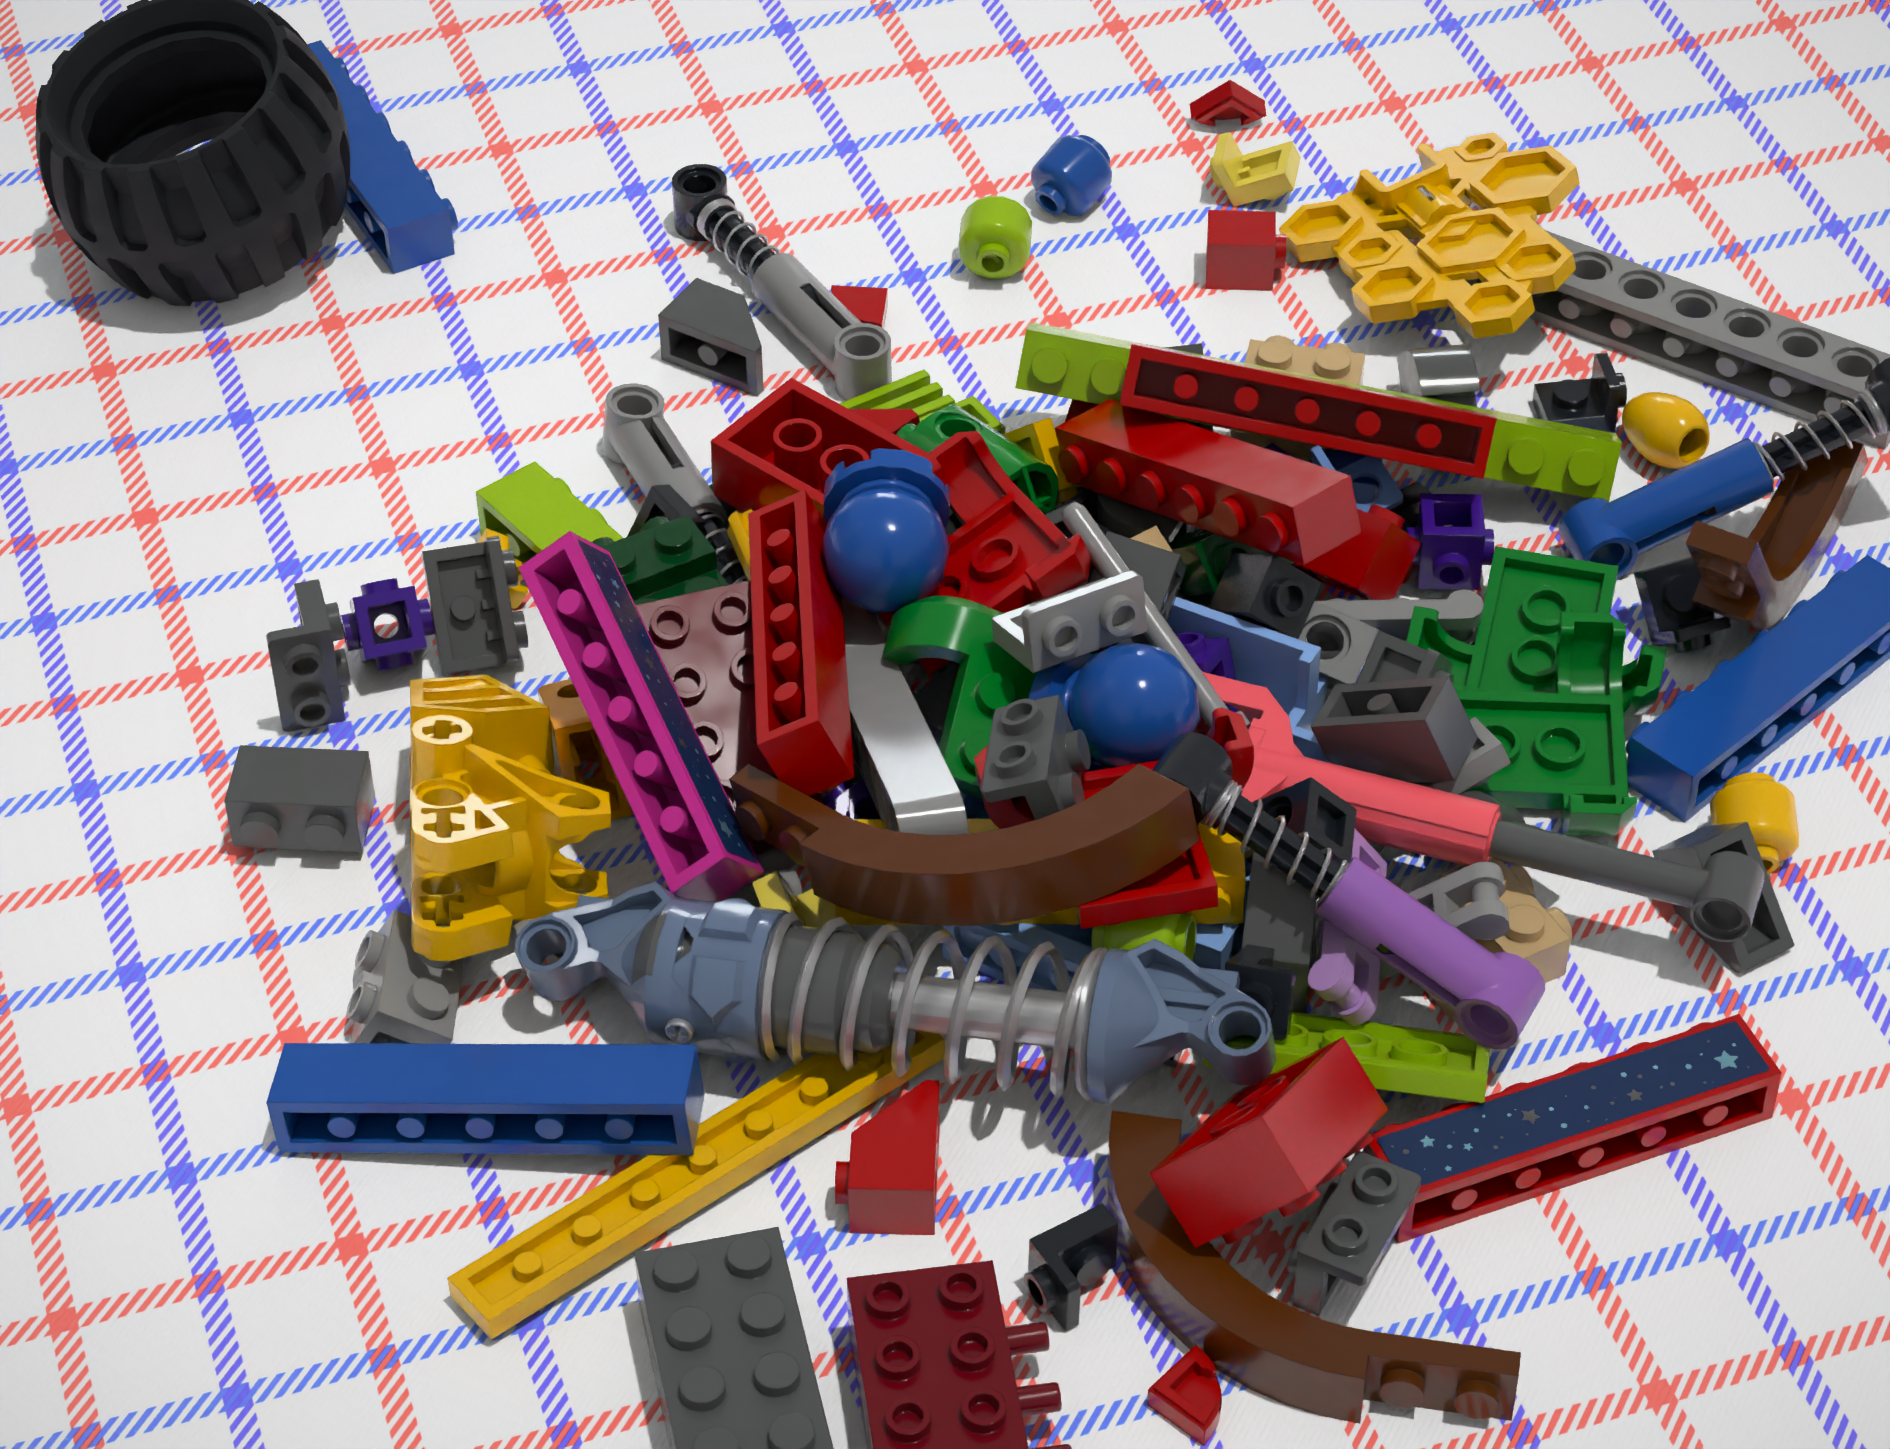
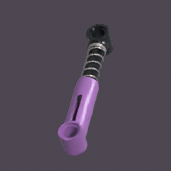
(1487, 990)

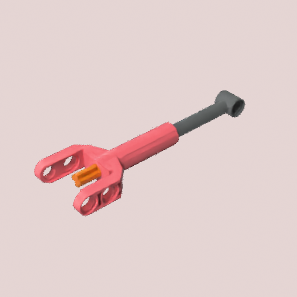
(1471, 830)

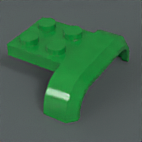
(1521, 625)
(985, 678)
(1570, 742)

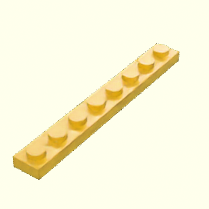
(669, 1188)

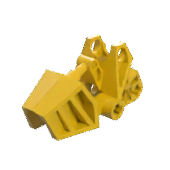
(490, 817)

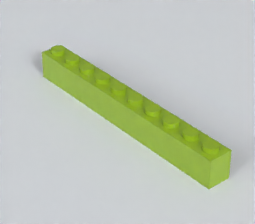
(1521, 449)

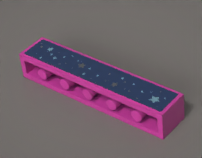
(640, 720)

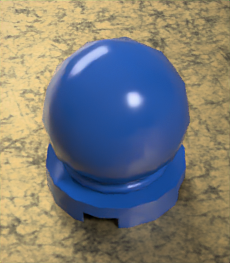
(885, 530)
(1124, 701)

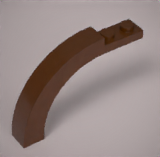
(1765, 573)
(981, 875)
(1263, 1340)

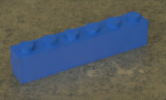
(386, 189)
(1764, 692)
(487, 1098)

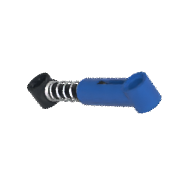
(1718, 483)

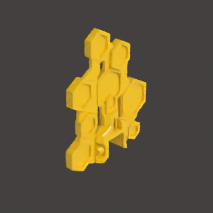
(1496, 244)

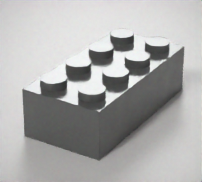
(729, 1345)

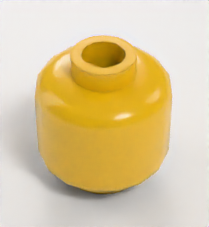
(1768, 810)

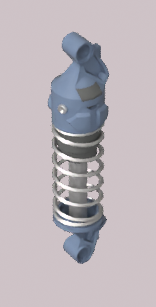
(767, 986)

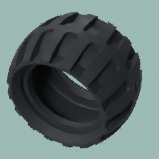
(218, 213)

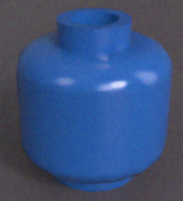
(1072, 175)

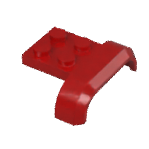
(1006, 546)
(1175, 888)

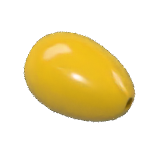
(1666, 429)

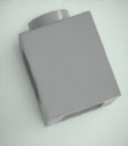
(1353, 639)

